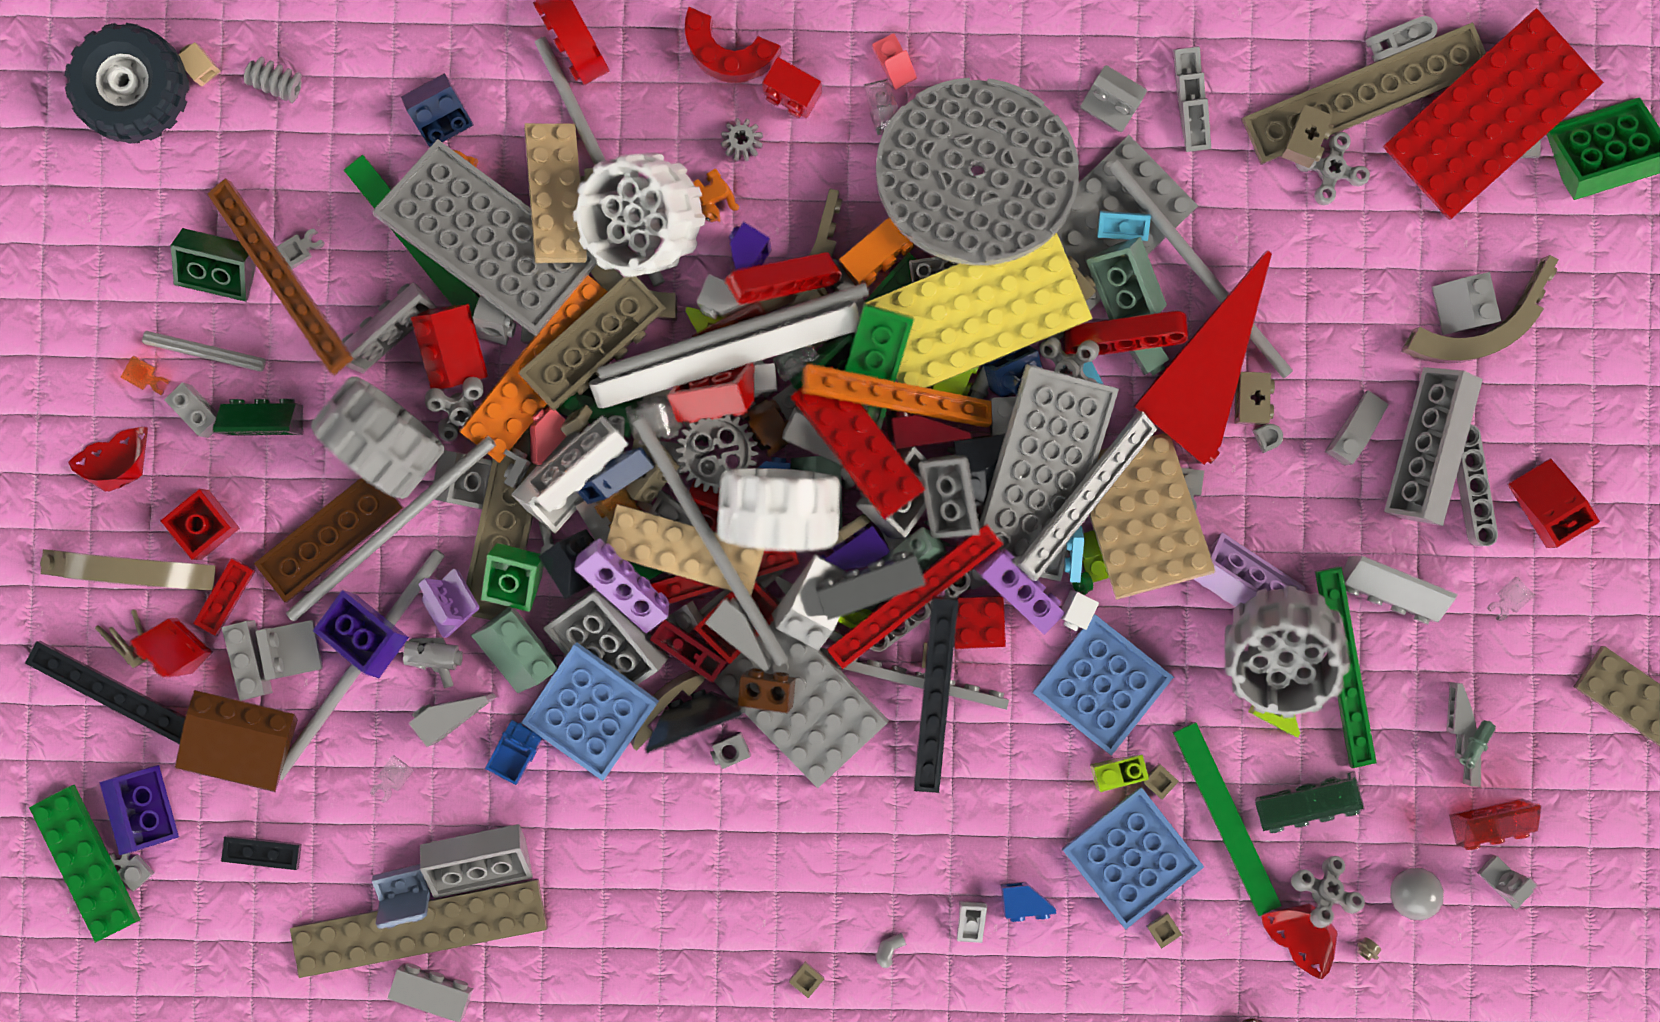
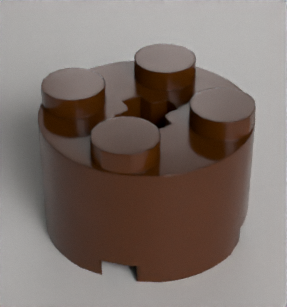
(767, 426)

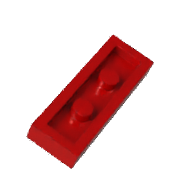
(224, 597)

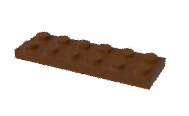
(327, 538)

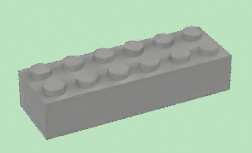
(1433, 445)

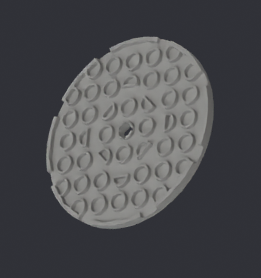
(982, 217)

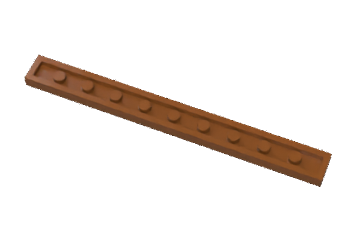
(280, 277)

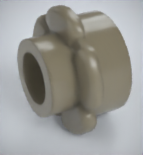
(1368, 949)

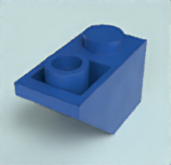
(1024, 901)

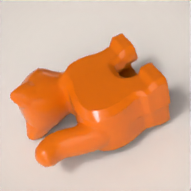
(715, 192)

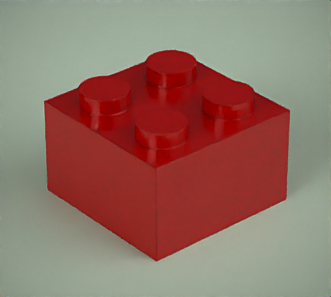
(791, 88)
(200, 524)
(980, 623)

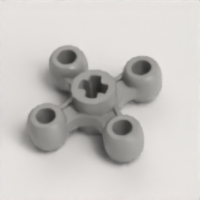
(1342, 171)
(1073, 361)
(457, 406)
(1327, 891)

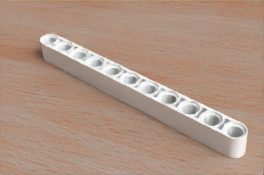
(727, 355)

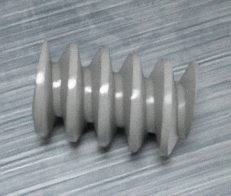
(273, 80)

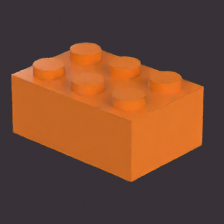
(875, 253)

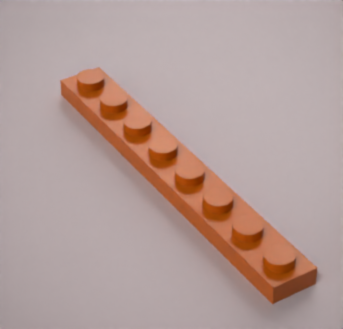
(896, 396)

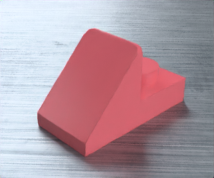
(894, 61)

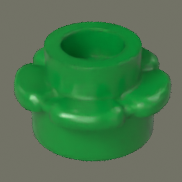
(1085, 584)

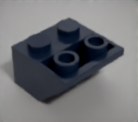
(437, 110)

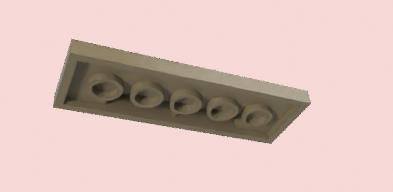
(592, 342)

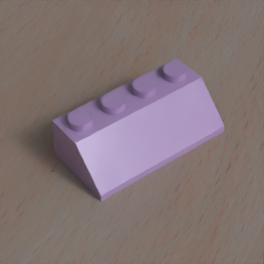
(1241, 573)

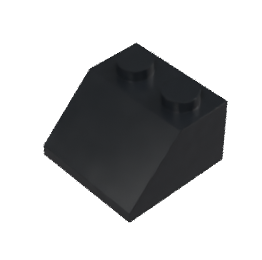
(561, 562)

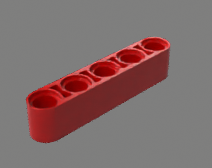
(783, 278)
(1129, 333)

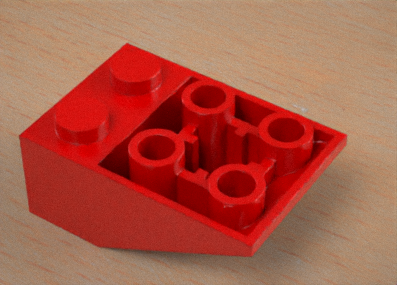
(1553, 504)
(171, 648)

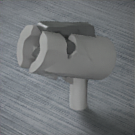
(433, 654)

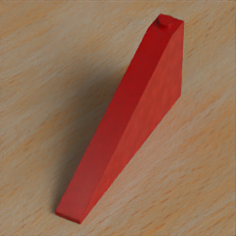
(1199, 384)

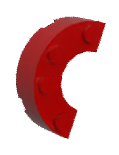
(573, 38)
(723, 63)

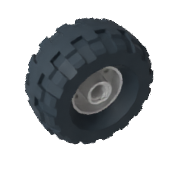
(126, 83)

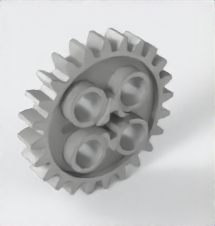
(711, 430)

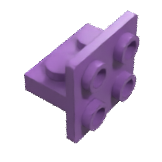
(448, 601)

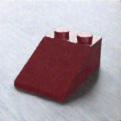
(915, 430)

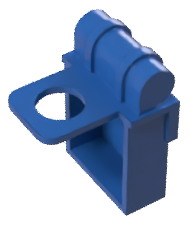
(514, 752)

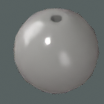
(1417, 894)

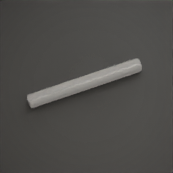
(203, 351)

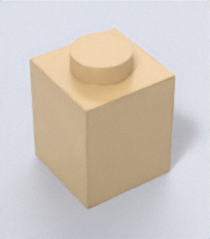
(198, 64)

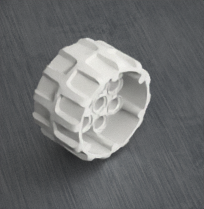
(602, 222)
(778, 508)

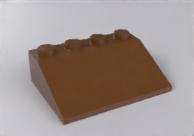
(235, 741)

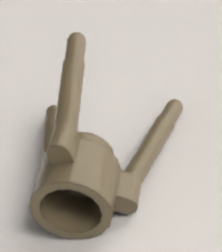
(128, 652)

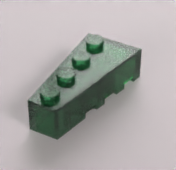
(1310, 803)

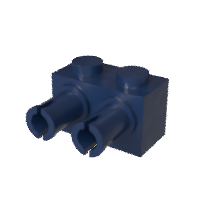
(1006, 372)

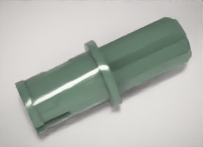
(1478, 743)

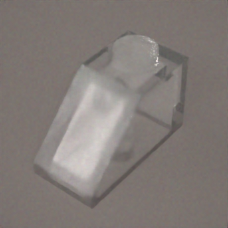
(881, 104)

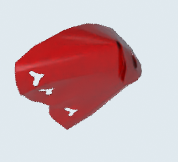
(117, 462)
(1303, 937)

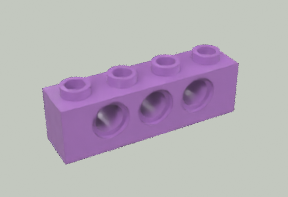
(625, 598)
(1044, 613)

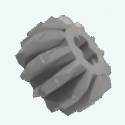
(751, 138)

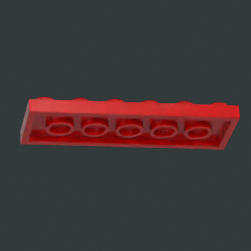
(861, 450)

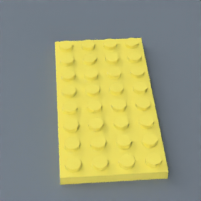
(985, 312)

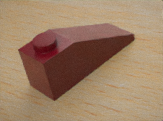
(689, 650)

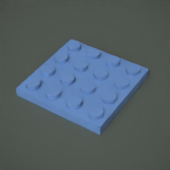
(1102, 684)
(589, 711)
(1133, 857)

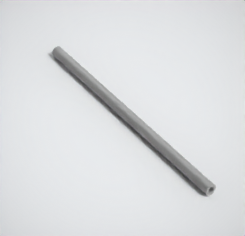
(579, 119)
(1193, 260)
(733, 331)
(391, 528)
(710, 541)
(352, 672)

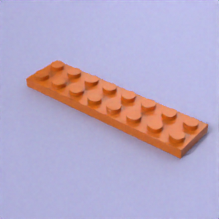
(512, 402)

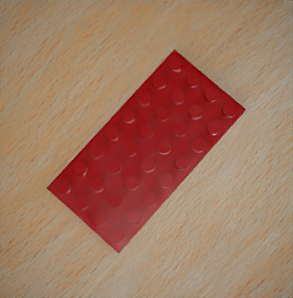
(1493, 114)

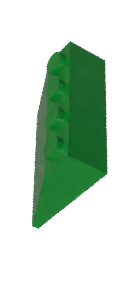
(1606, 148)

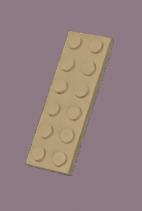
(553, 192)
(677, 548)

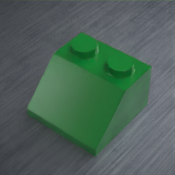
(512, 577)

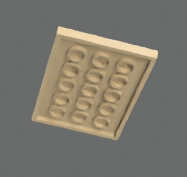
(1150, 524)

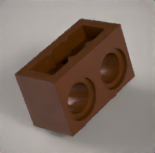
(767, 698)

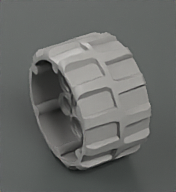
(377, 437)
(1293, 688)

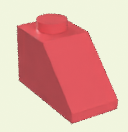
(545, 434)

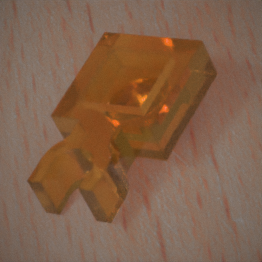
(142, 374)

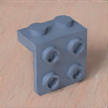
(401, 896)

